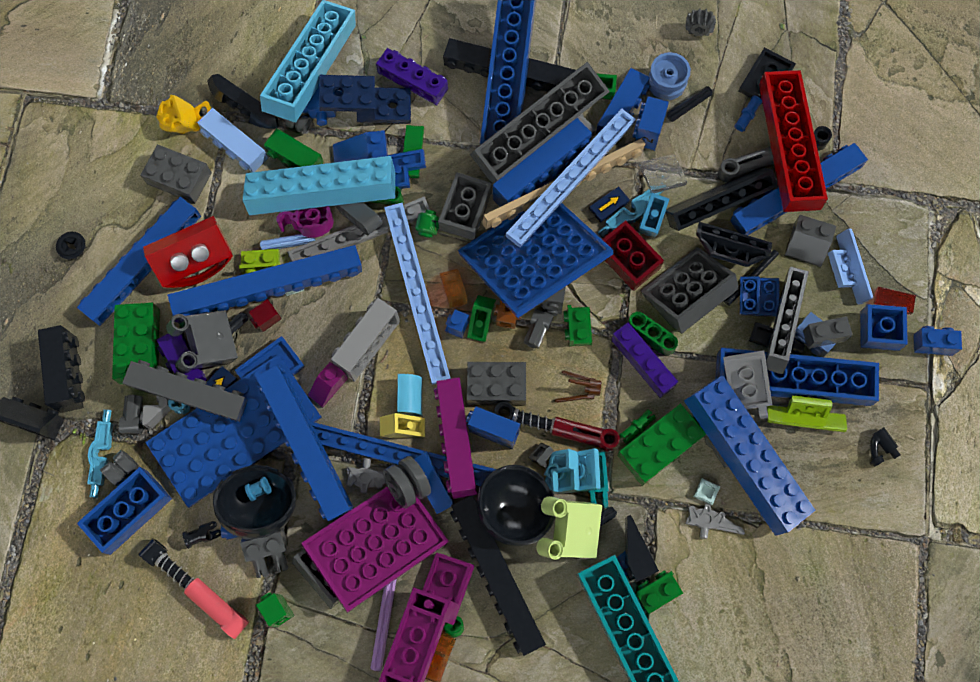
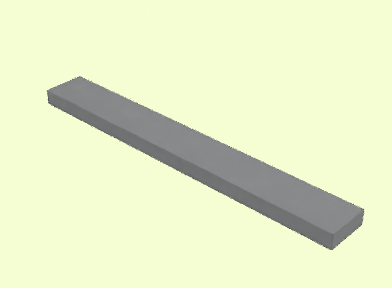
(354, 236)

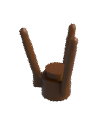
(591, 387)

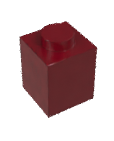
(264, 316)

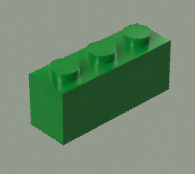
(291, 151)

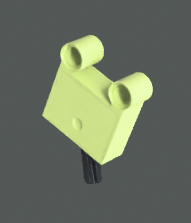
(575, 528)

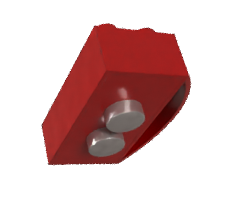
(188, 253)

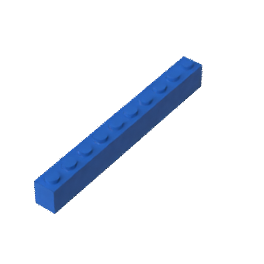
(267, 282)

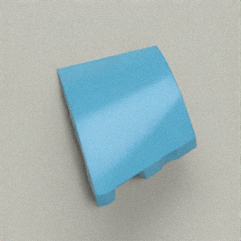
(573, 471)

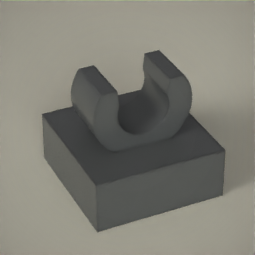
(541, 454)

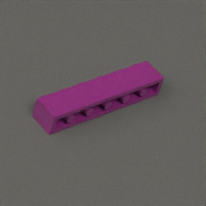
(456, 438)

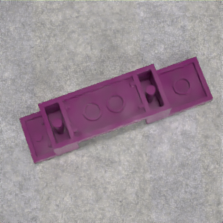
(425, 619)

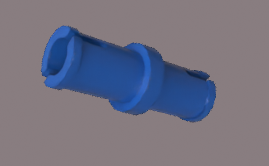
(748, 113)

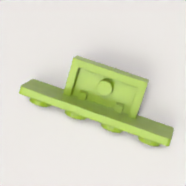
(808, 413)

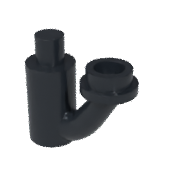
(886, 442)

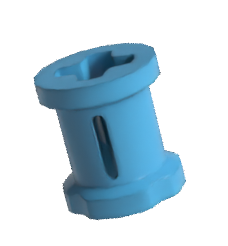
(258, 489)

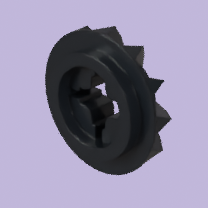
(71, 238)

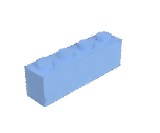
(232, 140)

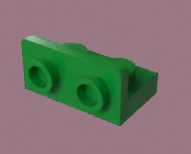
(578, 325)
(659, 592)

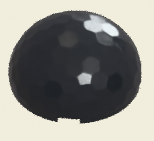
(511, 505)
(257, 517)

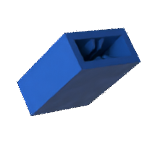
(493, 427)

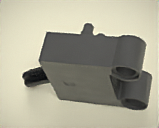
(208, 338)

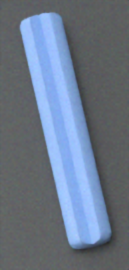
(284, 242)

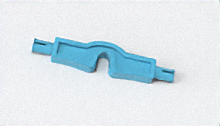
(638, 203)
(102, 441)

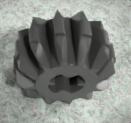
(700, 22)

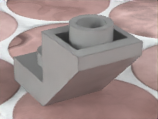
(154, 414)

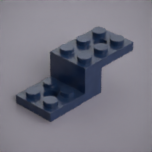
(365, 99)

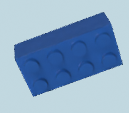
(124, 511)

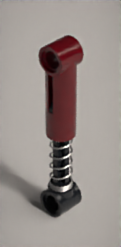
(563, 427)

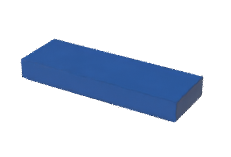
(439, 495)

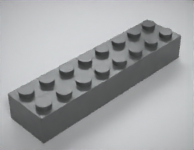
(539, 123)

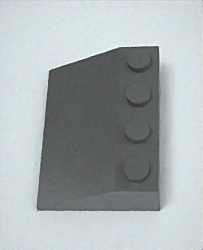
(690, 289)

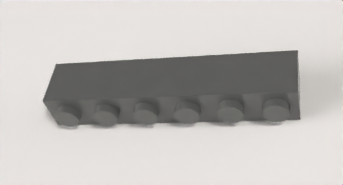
(786, 320)
(185, 391)

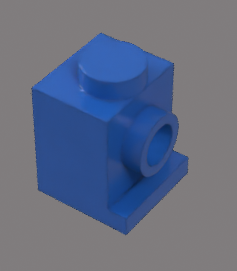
(457, 323)

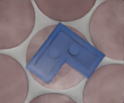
(407, 162)

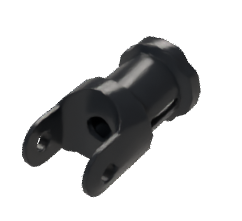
(201, 534)

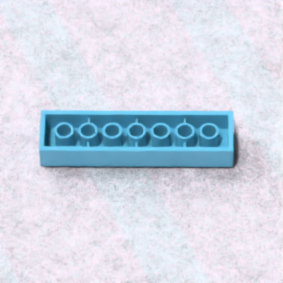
(307, 59)
(319, 185)

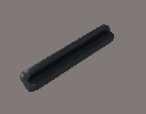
(690, 103)

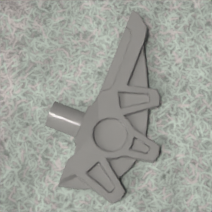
(365, 477)
(708, 519)

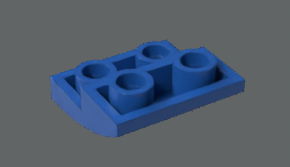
(759, 296)

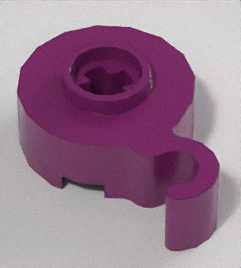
(309, 222)

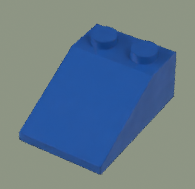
(362, 146)

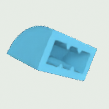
(409, 395)

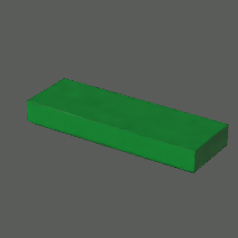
(414, 141)

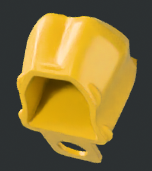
(179, 116)

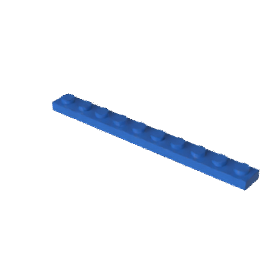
(384, 450)

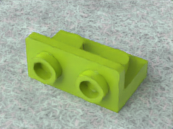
(258, 260)

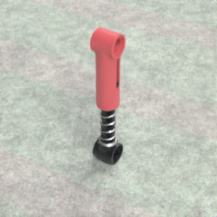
(229, 619)

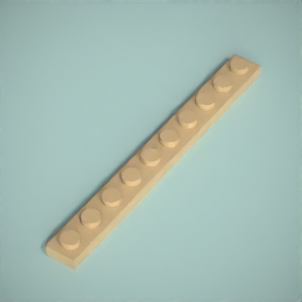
(523, 203)

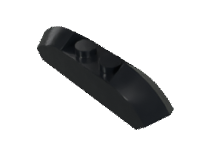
(237, 98)

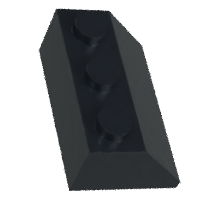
(30, 417)

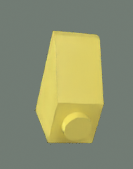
(402, 426)

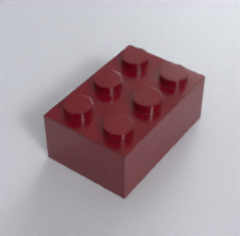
(632, 257)

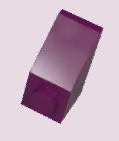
(327, 384)

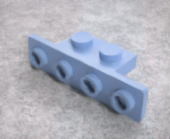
(849, 267)

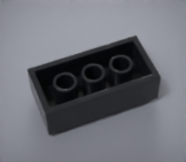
(60, 369)

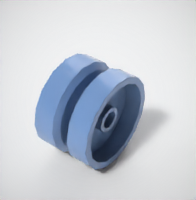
(669, 76)

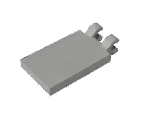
(749, 380)

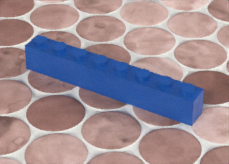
(769, 207)
(133, 266)

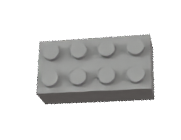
(365, 339)

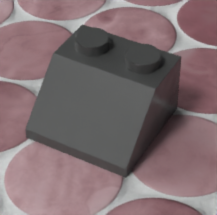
(810, 240)

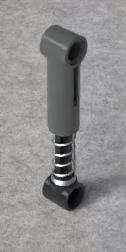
(763, 158)

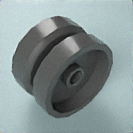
(407, 482)

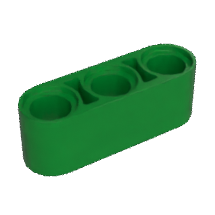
(662, 334)

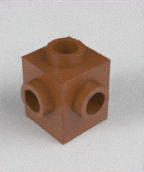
(505, 317)

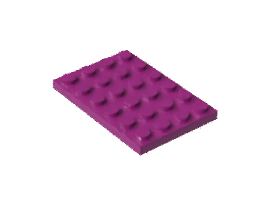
(372, 547)

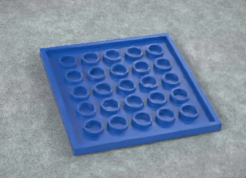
(542, 266)

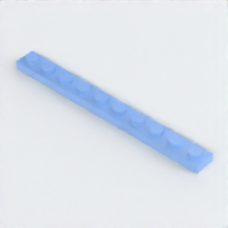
(570, 178)
(417, 293)

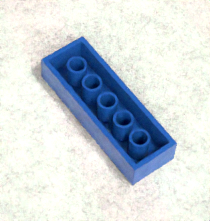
(543, 163)

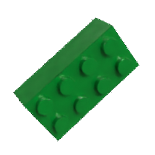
(135, 337)
(661, 444)

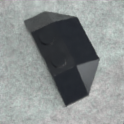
(732, 245)

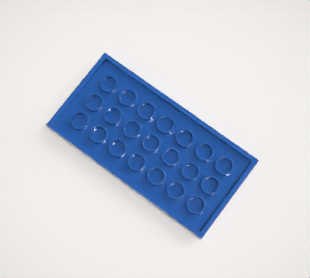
(209, 447)

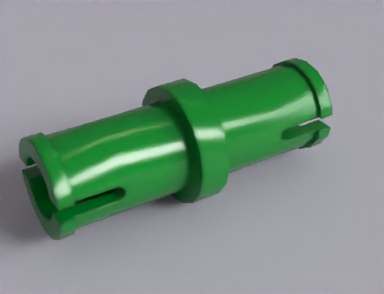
(637, 426)

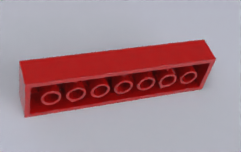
(792, 141)

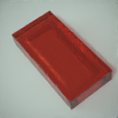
(894, 298)

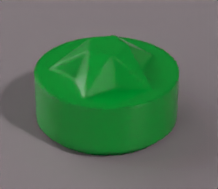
(456, 629)

